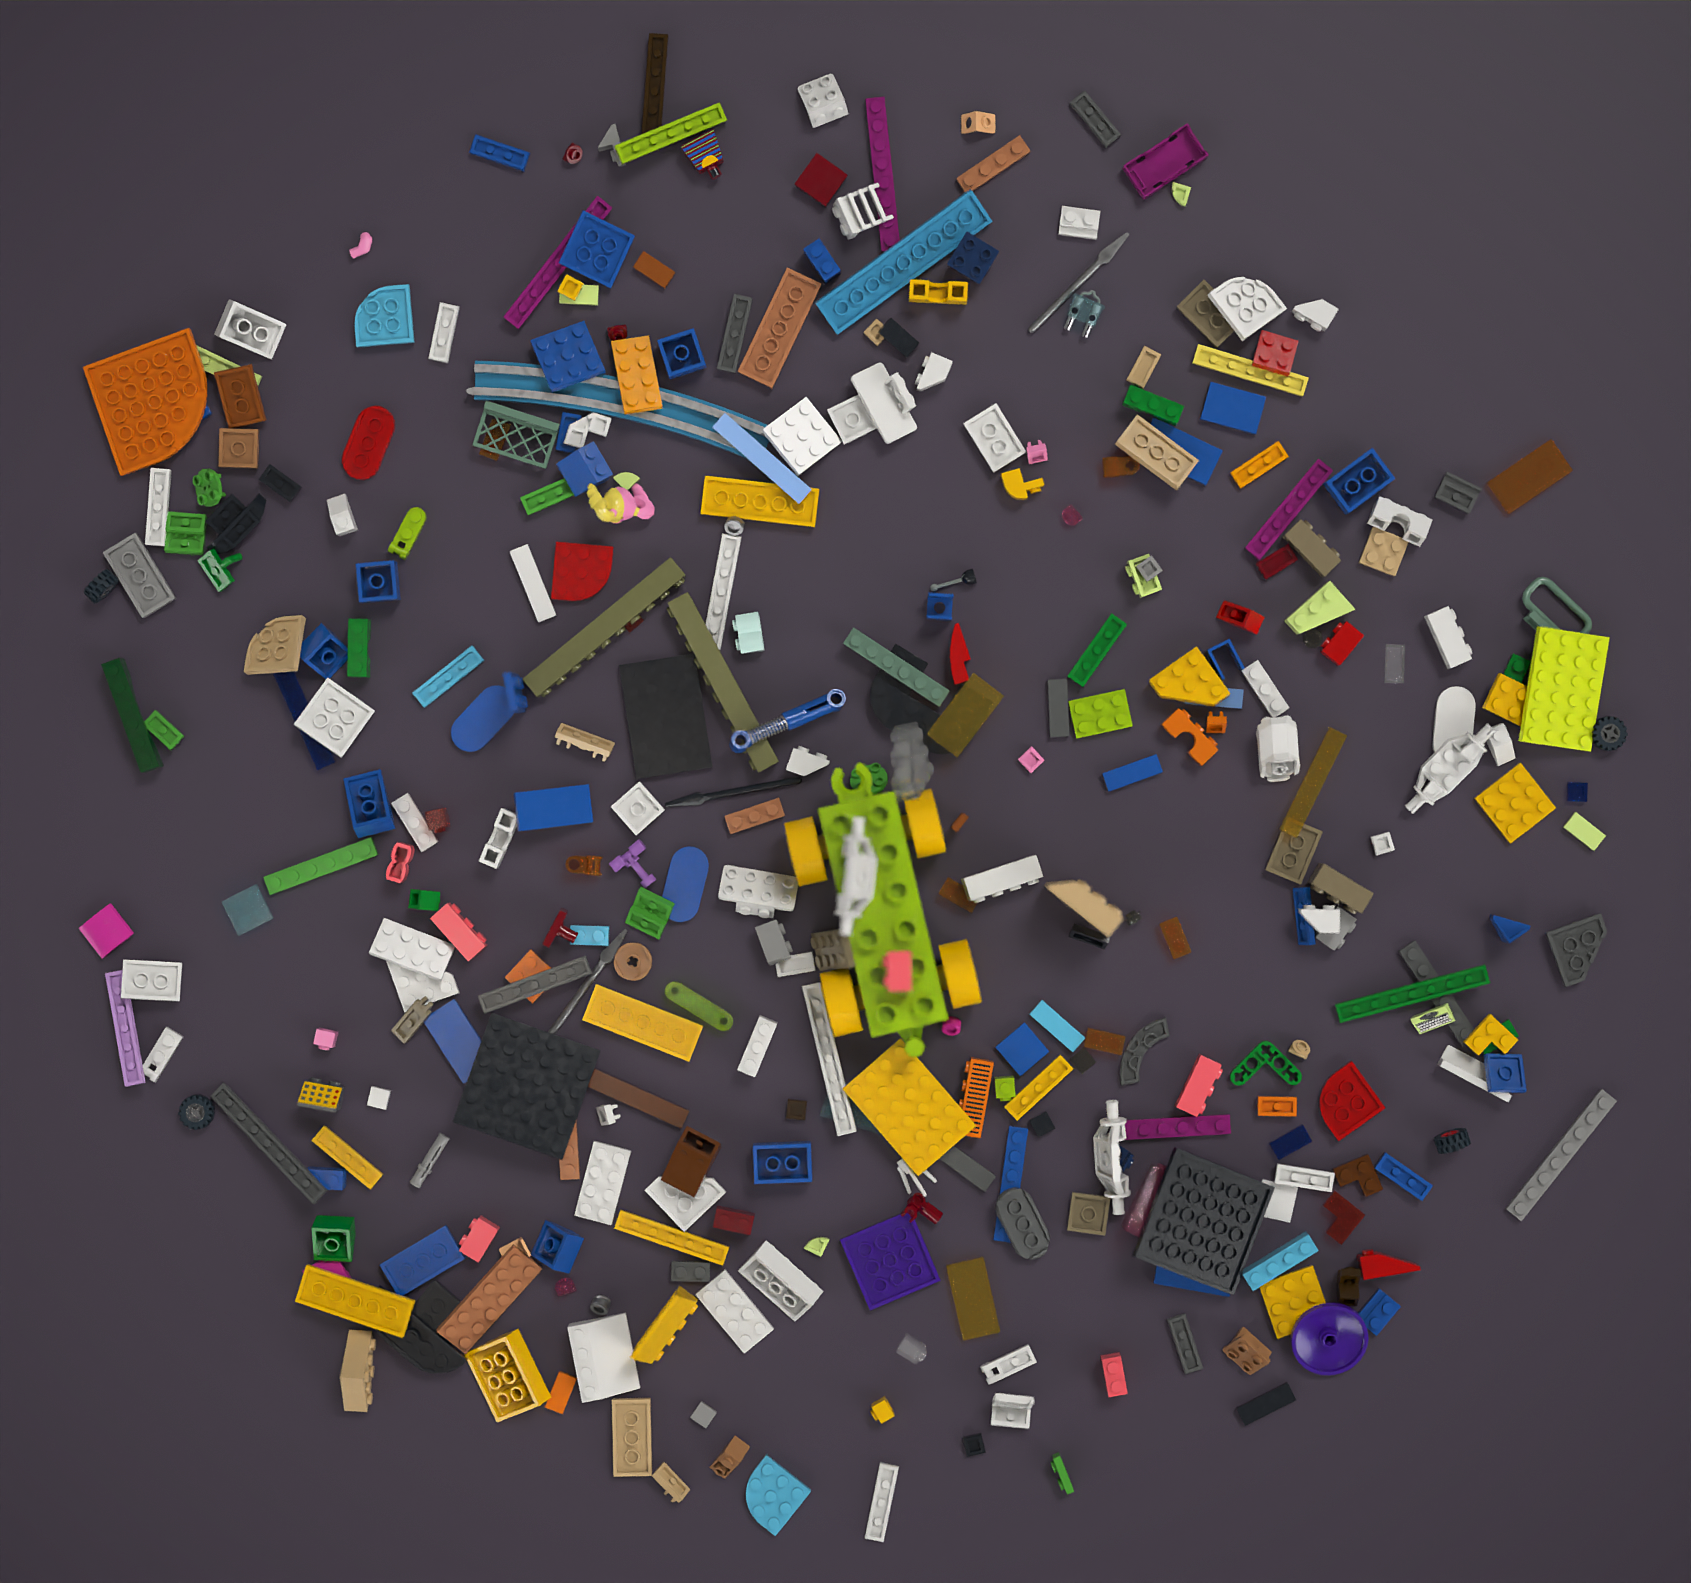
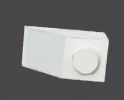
(341, 515)
(1501, 745)

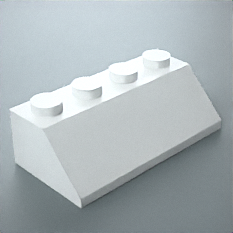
(780, 1281)

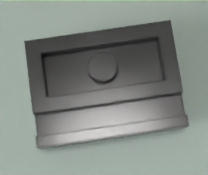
(1457, 492)

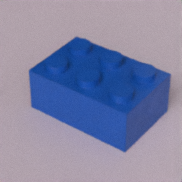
(1359, 481)
(782, 1162)

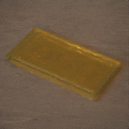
(965, 715)
(973, 1298)

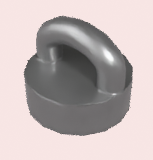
(734, 526)
(600, 1304)

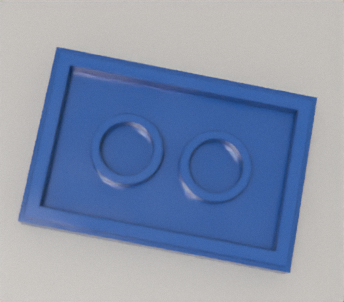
(1233, 408)

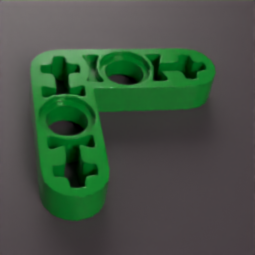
(1261, 1060)

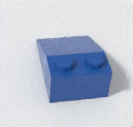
(369, 803)

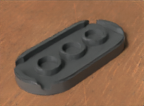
(1022, 1223)

